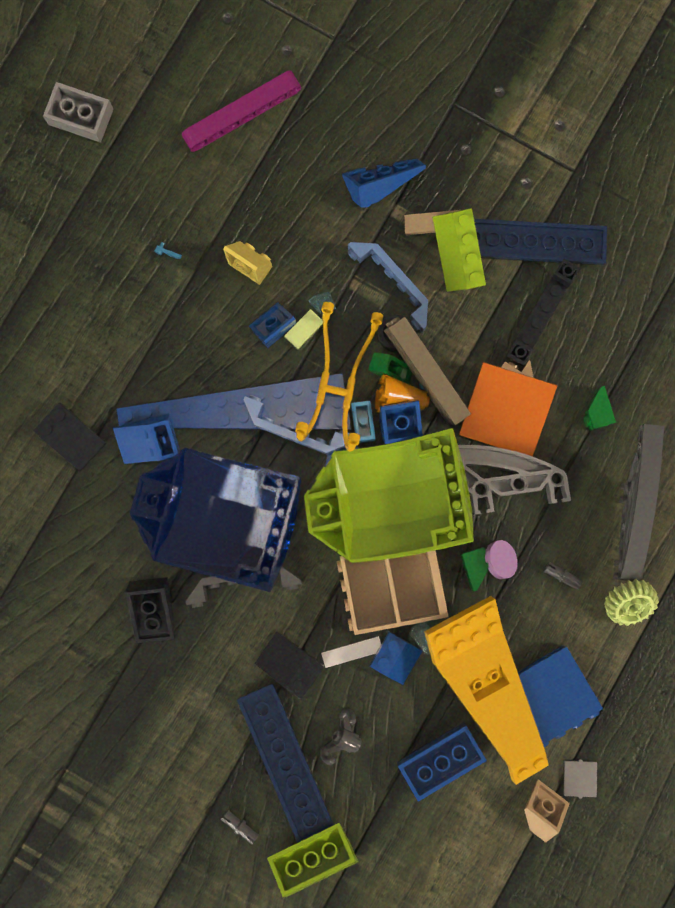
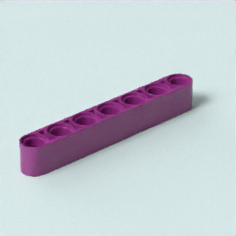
(241, 111)

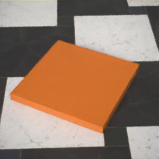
(507, 409)

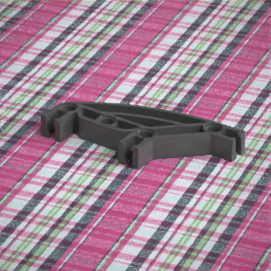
(639, 503)

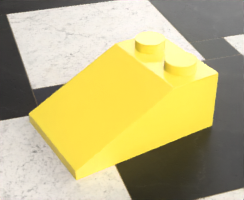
(247, 261)

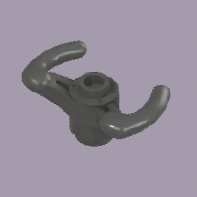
(342, 738)

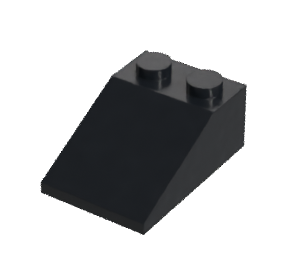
(69, 436)
(150, 610)
(289, 665)

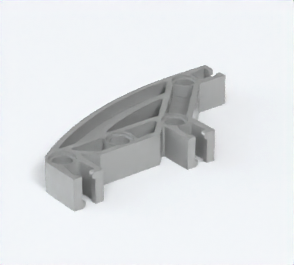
(529, 470)

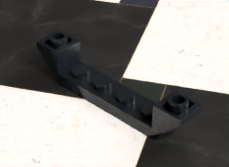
(542, 312)

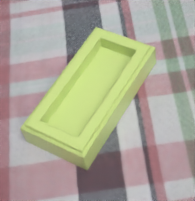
(304, 329)

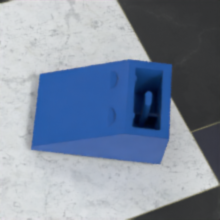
(147, 440)

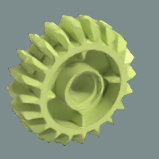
(631, 602)

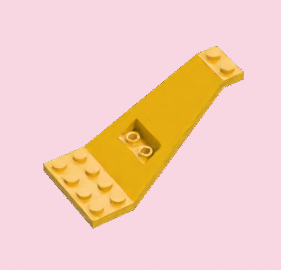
(483, 675)

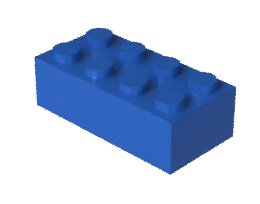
(441, 761)

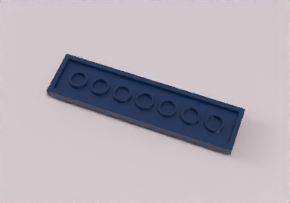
(541, 241)
(285, 762)

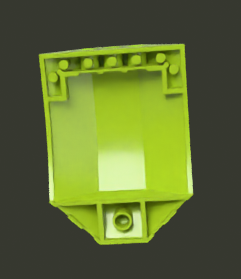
(392, 499)

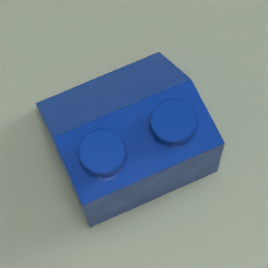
(400, 422)
(395, 658)

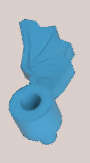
(159, 250)

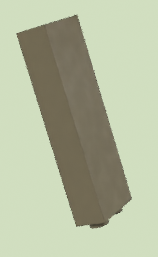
(426, 371)

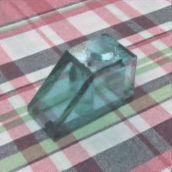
(419, 636)

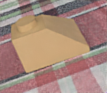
(545, 811)

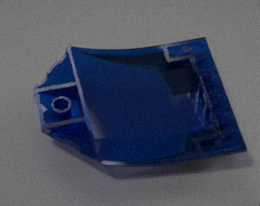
(217, 517)

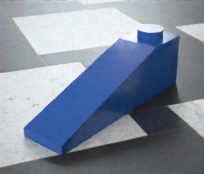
(375, 184)

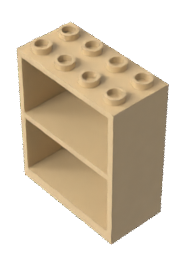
(392, 592)

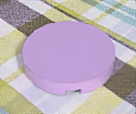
(501, 559)

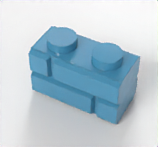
(363, 421)

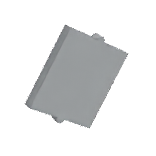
(580, 778)

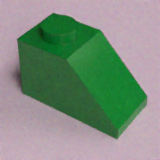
(391, 366)
(599, 411)
(475, 567)

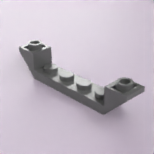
(199, 594)

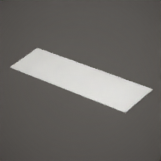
(351, 652)

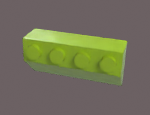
(459, 250)
(312, 860)

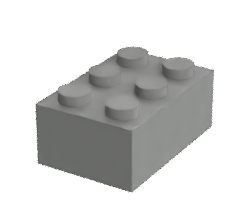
(78, 112)

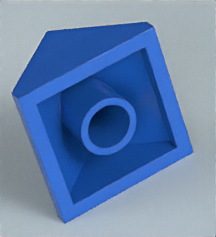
(273, 324)

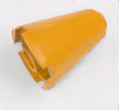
(395, 391)

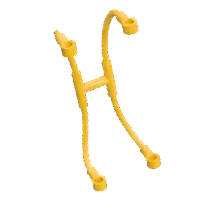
(302, 428)

